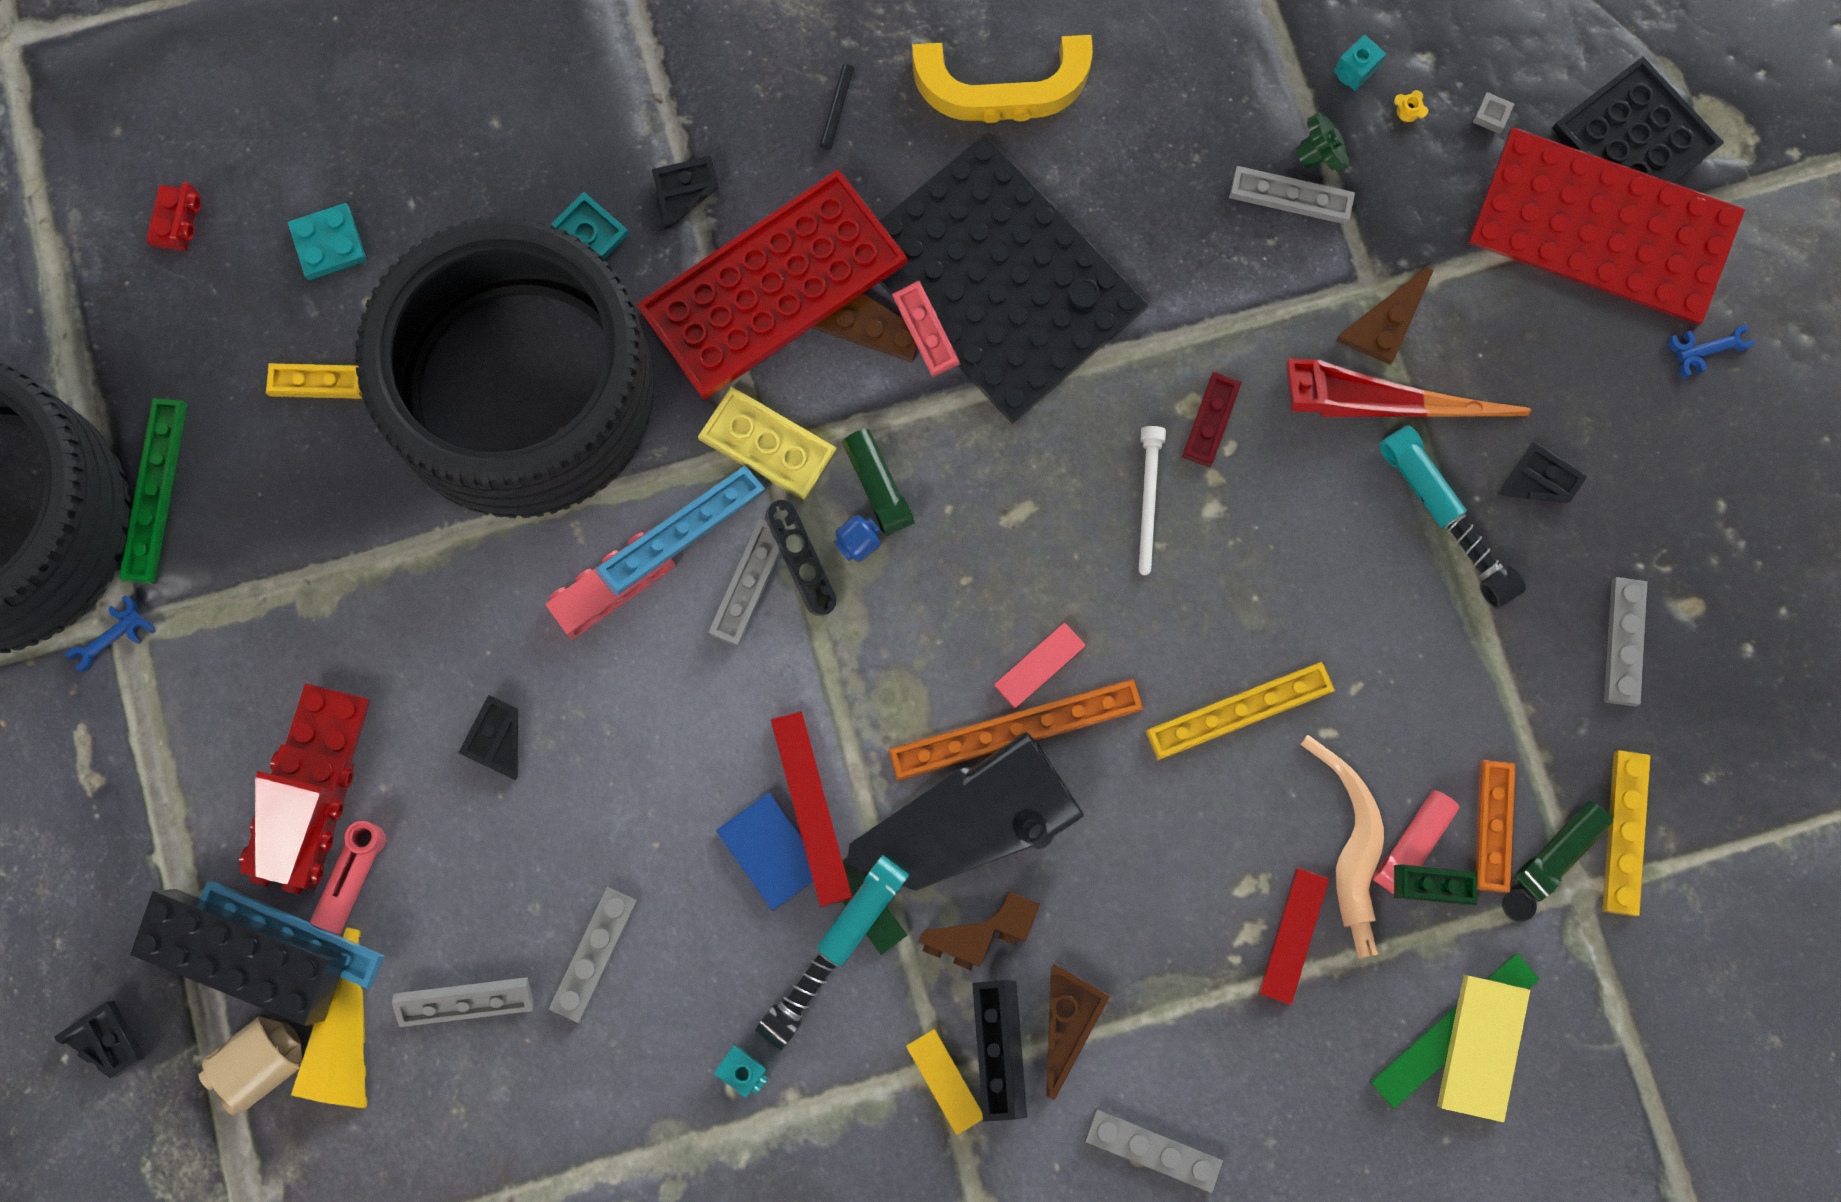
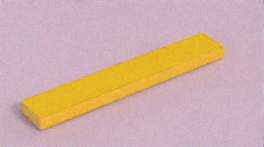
(1239, 711)

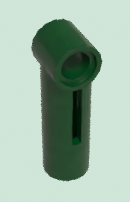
(887, 502)
(1544, 871)

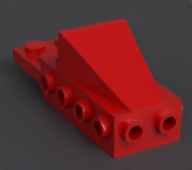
(304, 792)

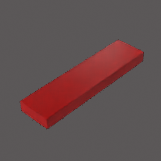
(1293, 936)

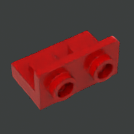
(174, 217)

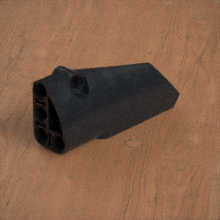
(973, 817)

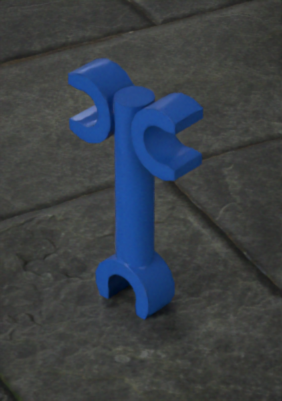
(1691, 355)
(129, 622)

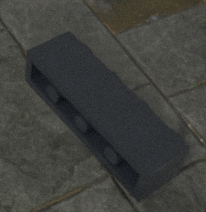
(999, 1050)

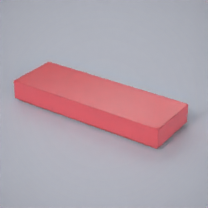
(925, 329)
(1039, 665)

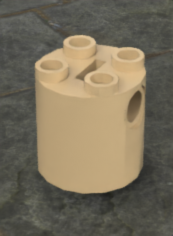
(252, 1063)

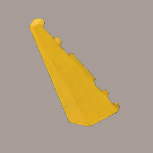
(334, 1055)

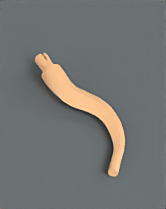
(1360, 854)

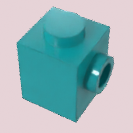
(1359, 62)
(742, 1072)

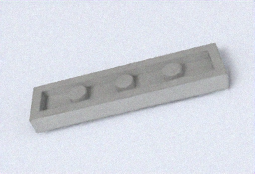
(1292, 195)
(746, 586)
(1625, 641)
(593, 955)
(462, 1002)
(1153, 1151)

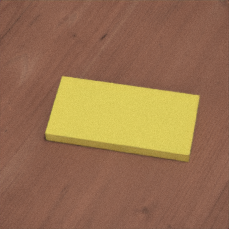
(767, 443)
(1483, 1048)

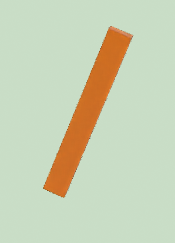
(992, 735)

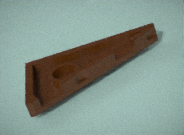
(1384, 326)
(1072, 1015)

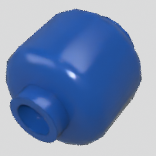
(858, 538)

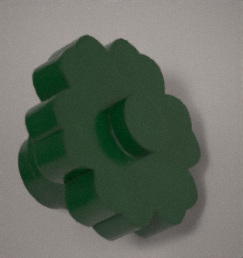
(1323, 145)

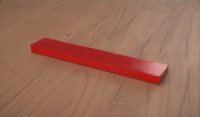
(811, 809)

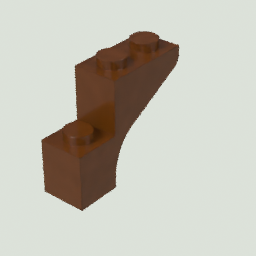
(970, 941)

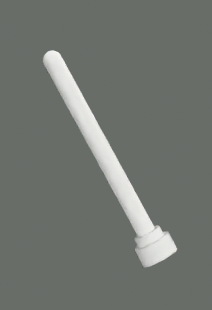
(1152, 440)

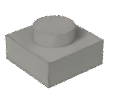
(1493, 113)

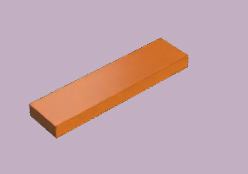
(1495, 826)

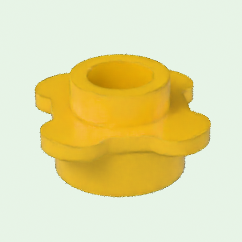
(1407, 113)

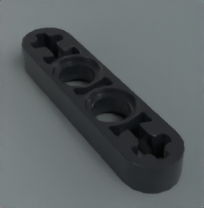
(805, 556)

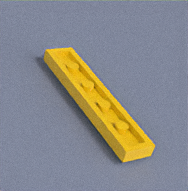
(1626, 834)

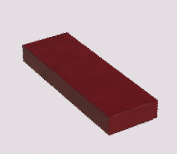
(1211, 419)

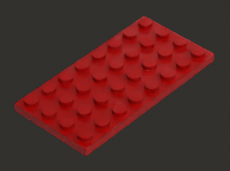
(1606, 226)
(771, 284)

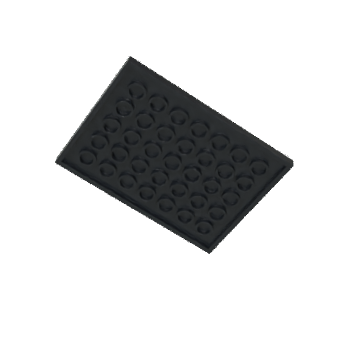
(1001, 278)

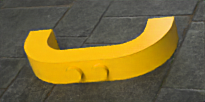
(1006, 100)

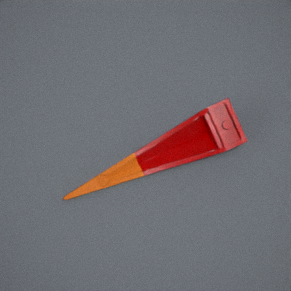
(1345, 393)

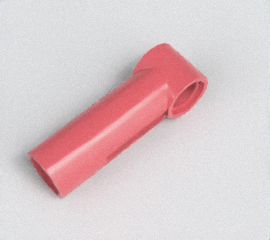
(1418, 837)
(347, 877)

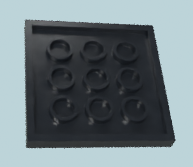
(1640, 125)

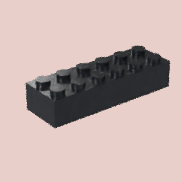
(238, 956)

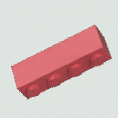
(591, 600)

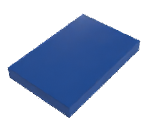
(768, 850)

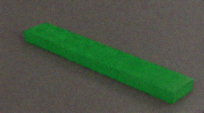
(153, 491)
(1430, 1050)

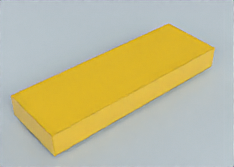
(312, 381)
(945, 1082)

